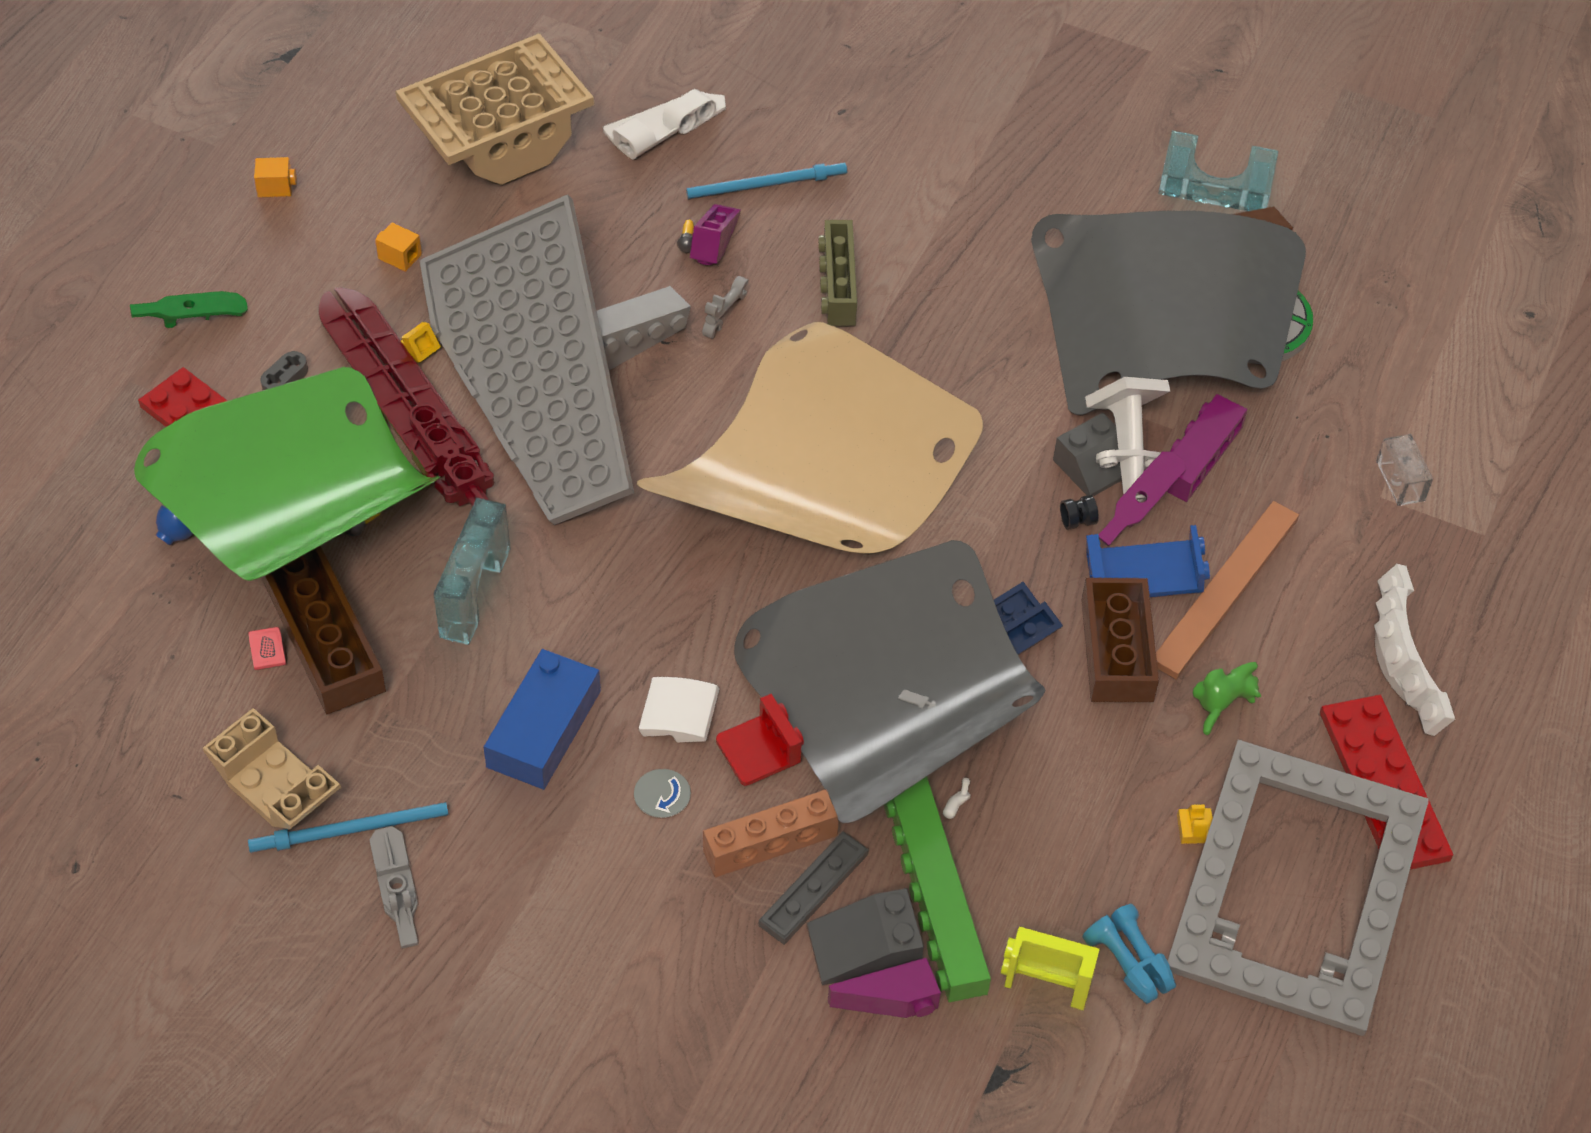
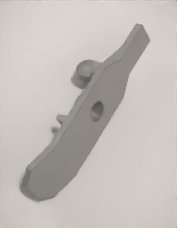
(393, 868)

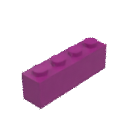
(1206, 442)

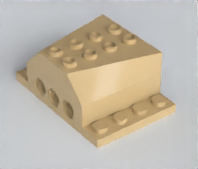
(500, 110)

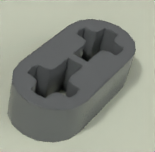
(282, 373)

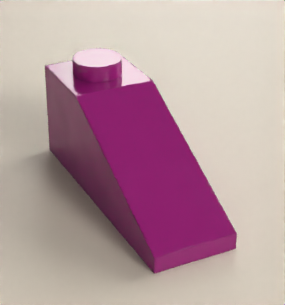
(713, 234)
(895, 991)

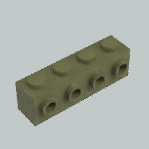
(839, 271)

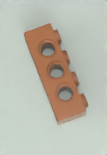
(770, 833)

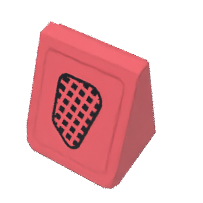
(267, 648)

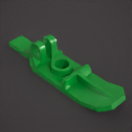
(202, 304)

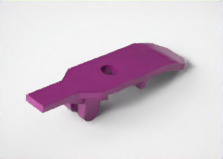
(1153, 485)

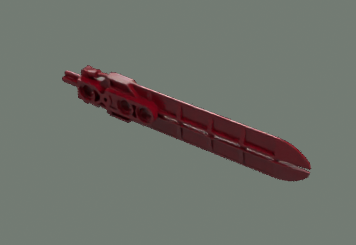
(428, 428)

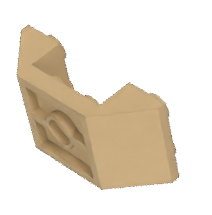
(267, 772)

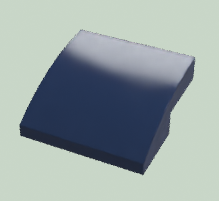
(1025, 618)

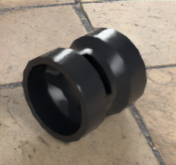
(1079, 512)

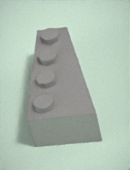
(641, 323)

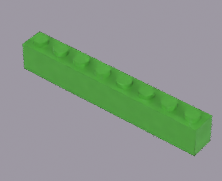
(939, 894)

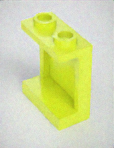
(1052, 961)

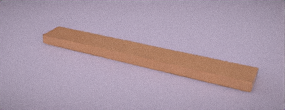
(1225, 589)

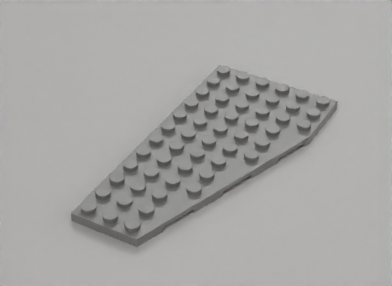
(532, 353)

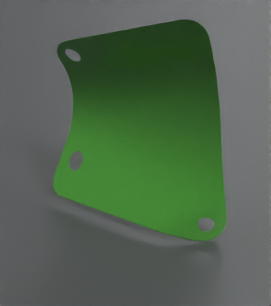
(279, 470)

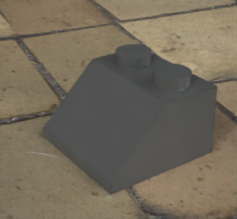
(1077, 452)

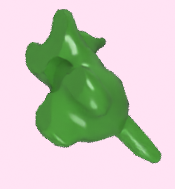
(1221, 690)

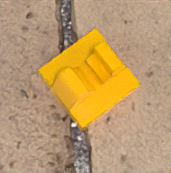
(420, 342)
(1194, 823)

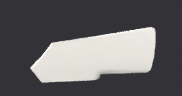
(649, 128)

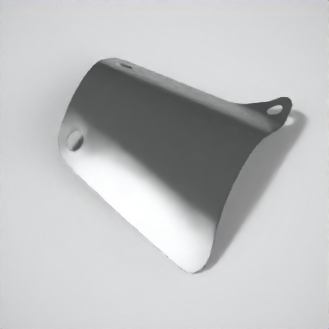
(1167, 296)
(858, 641)

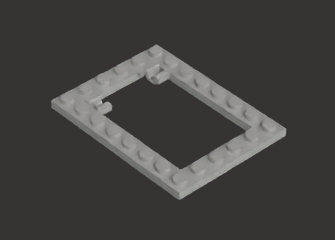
(1321, 998)

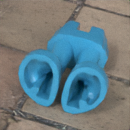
(1140, 976)

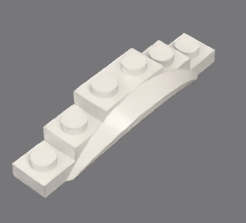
(1399, 655)

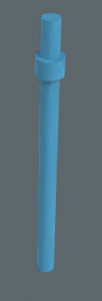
(817, 172)
(283, 839)

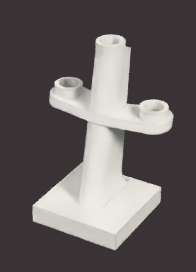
(1126, 401)

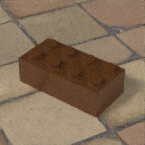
(1119, 640)

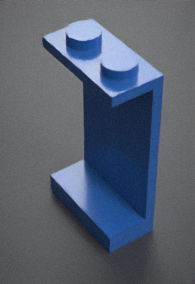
(1169, 566)

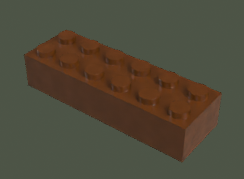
(324, 631)

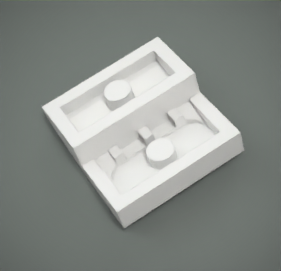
(679, 709)

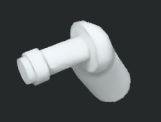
(957, 799)

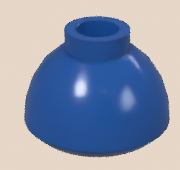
(170, 527)

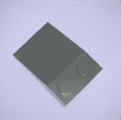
(866, 937)

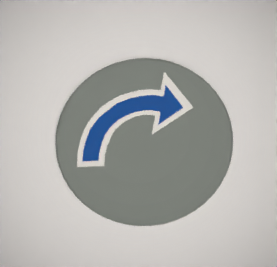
(662, 793)

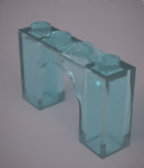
(1187, 181)
(480, 546)

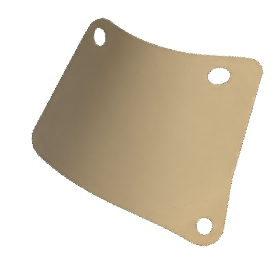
(831, 446)

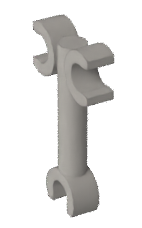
(721, 305)

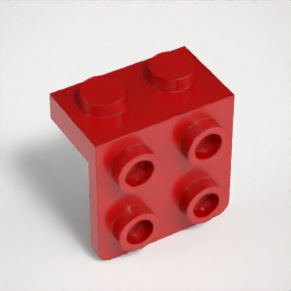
(762, 744)

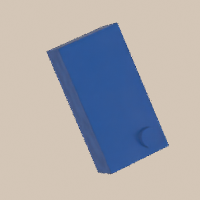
(542, 719)

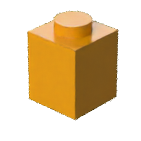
(274, 177)
(398, 246)

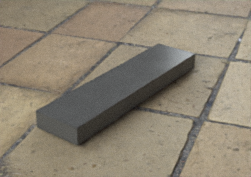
(813, 888)

